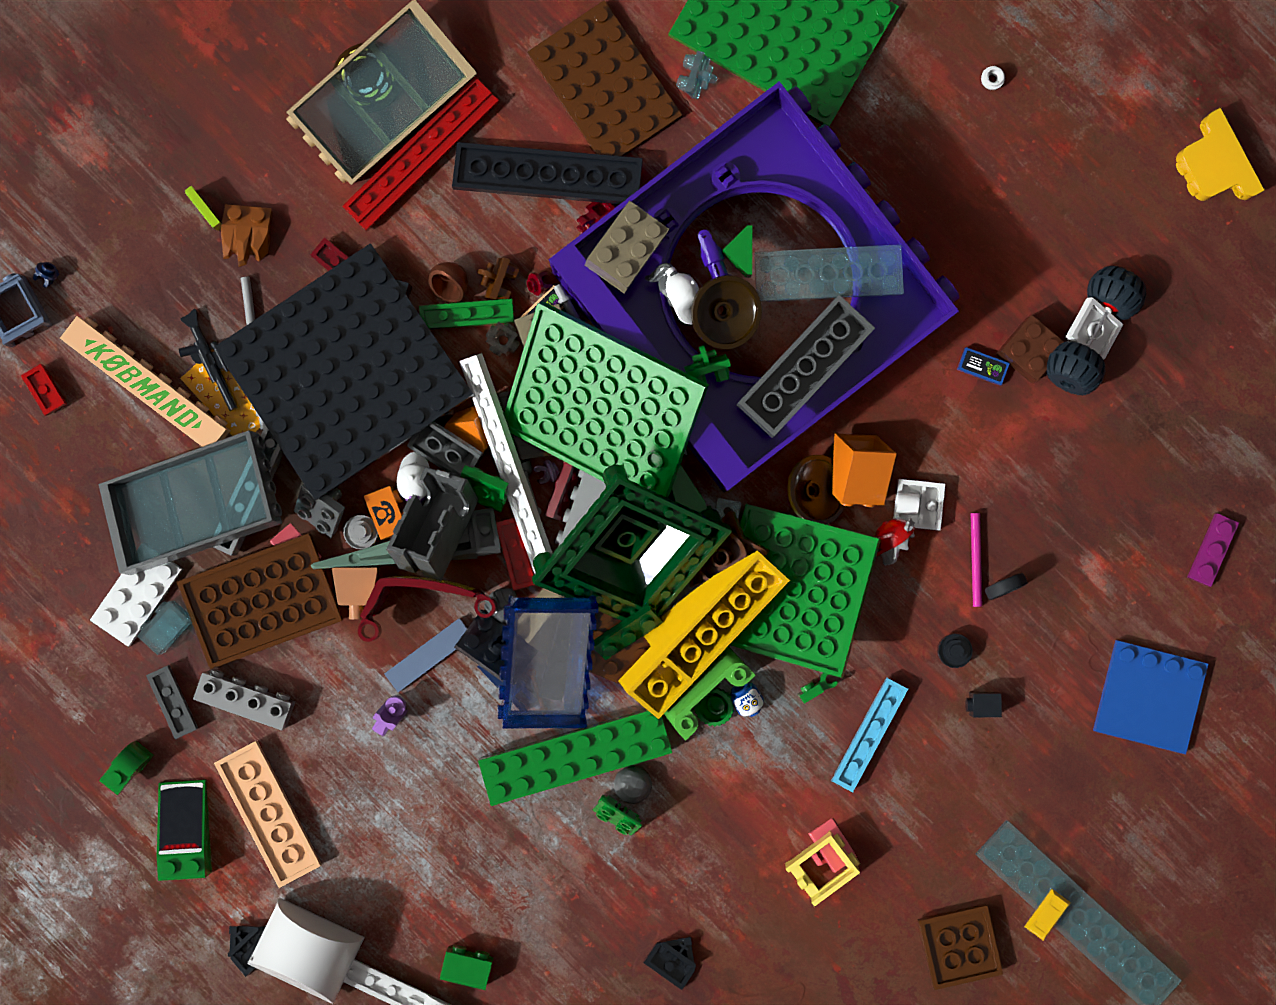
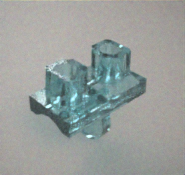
(699, 76)

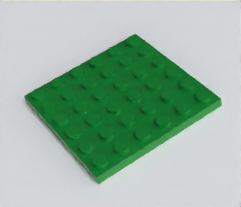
(821, 605)

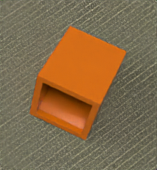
(861, 469)

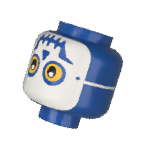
(747, 699)

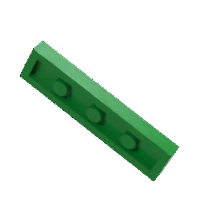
(467, 314)

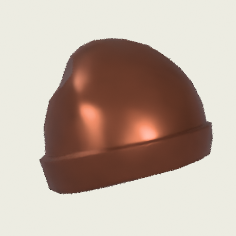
(448, 281)

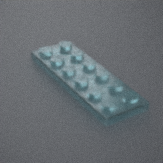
(829, 273)

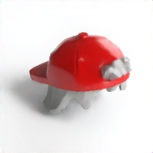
(894, 536)

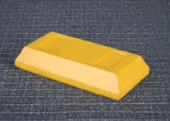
(1047, 914)

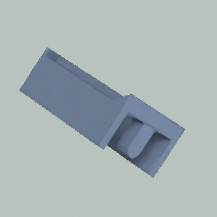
(26, 328)

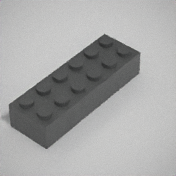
(805, 366)

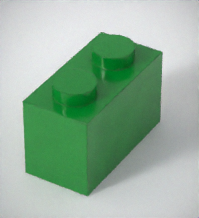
(466, 967)

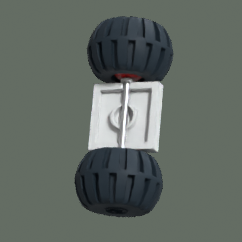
(1111, 296)

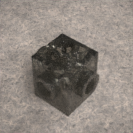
(494, 335)

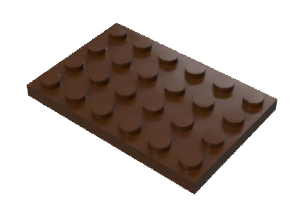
(604, 83)
(259, 601)

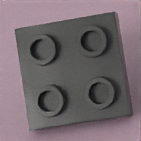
(323, 513)

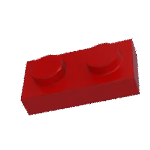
(43, 389)

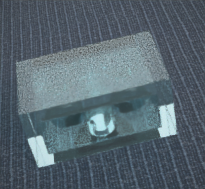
(164, 627)

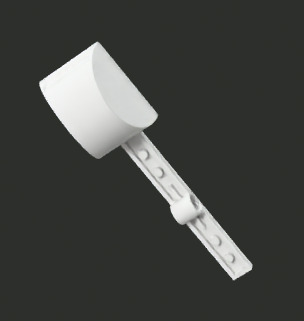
(322, 956)

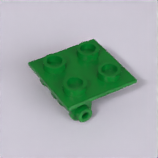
(624, 823)

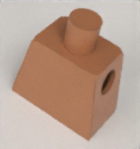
(354, 587)

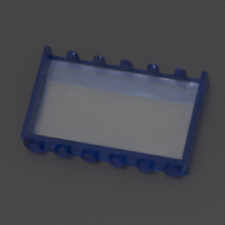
(546, 662)

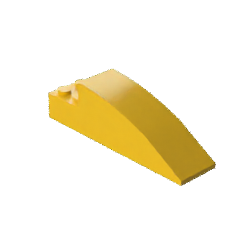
(700, 630)

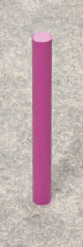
(976, 559)

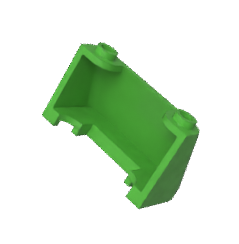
(727, 666)

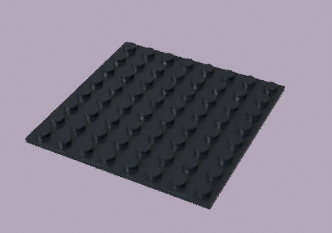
(343, 371)

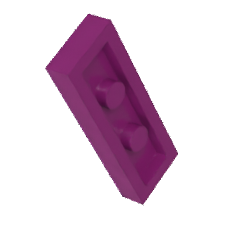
(1213, 550)

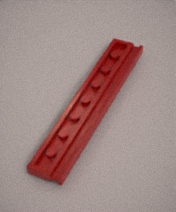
(420, 154)

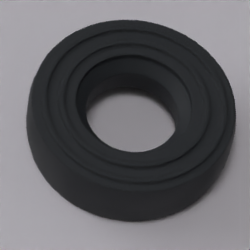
(1006, 586)

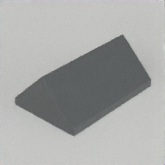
(445, 449)

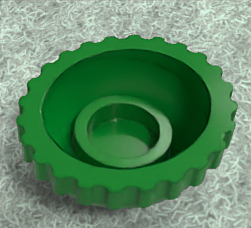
(715, 708)

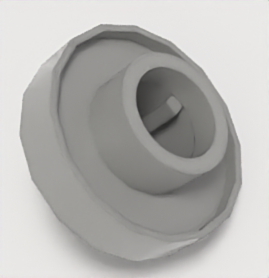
(360, 532)

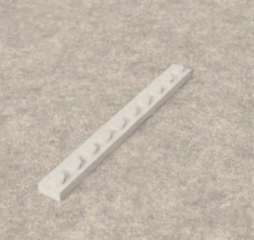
(505, 456)

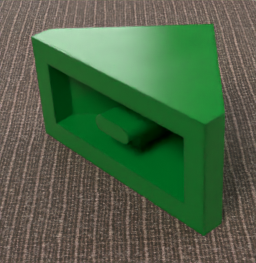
(740, 251)

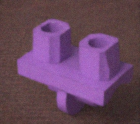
(389, 715)

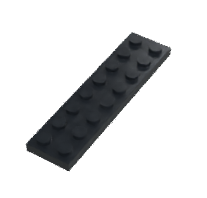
(545, 173)

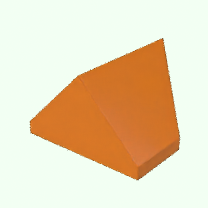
(468, 427)

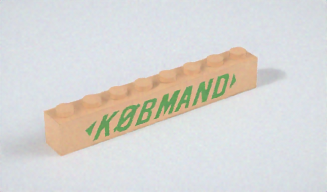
(144, 383)

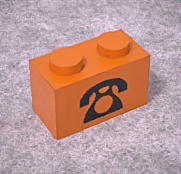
(385, 510)

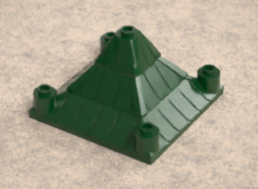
(631, 549)

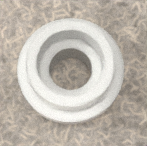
(998, 73)

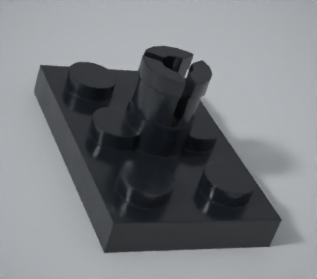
(483, 644)

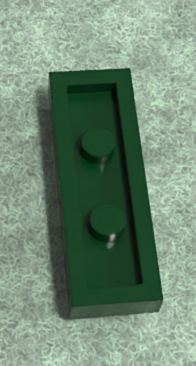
(627, 632)

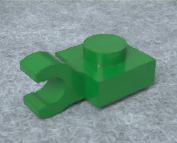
(812, 690)

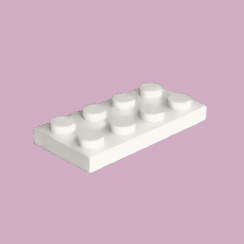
(134, 601)

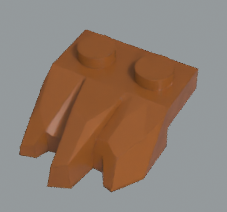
(245, 232)

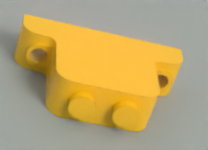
(1217, 162)

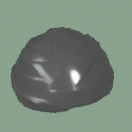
(632, 784)

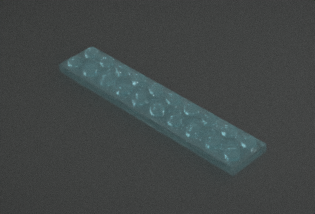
(1084, 921)

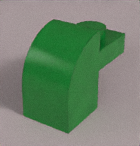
(126, 766)

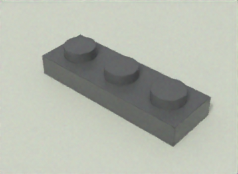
(172, 702)

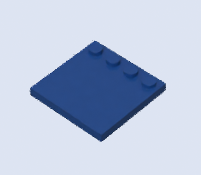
(1150, 697)

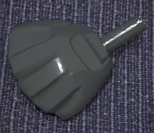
(502, 598)

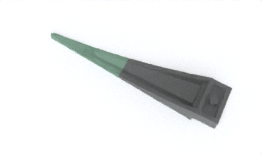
(477, 540)

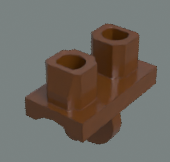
(502, 269)

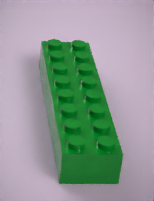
(573, 756)

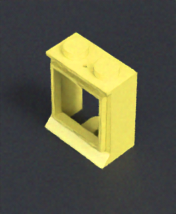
(803, 880)

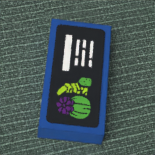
(983, 366)

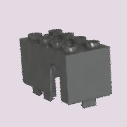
(431, 532)

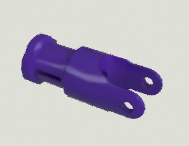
(712, 255)

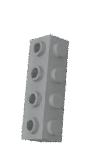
(244, 700)

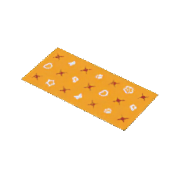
(238, 420)

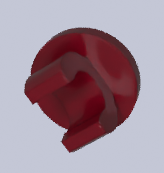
(536, 285)

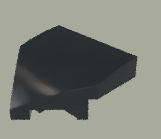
(242, 945)
(672, 961)

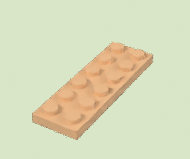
(268, 814)

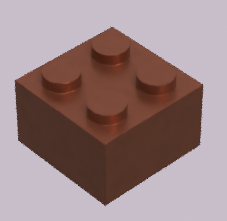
(1029, 348)

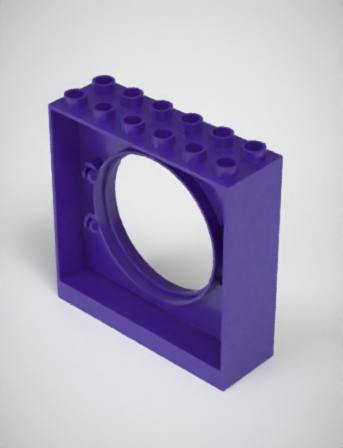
(766, 151)

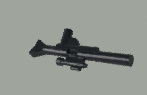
(212, 361)

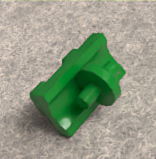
(704, 365)

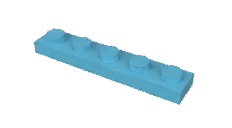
(869, 734)

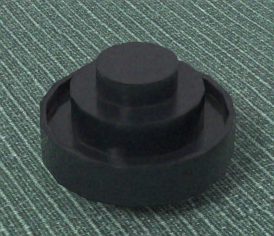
(954, 650)

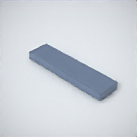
(426, 656)

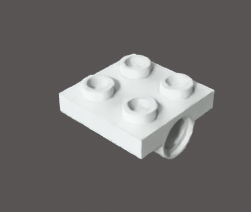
(920, 502)

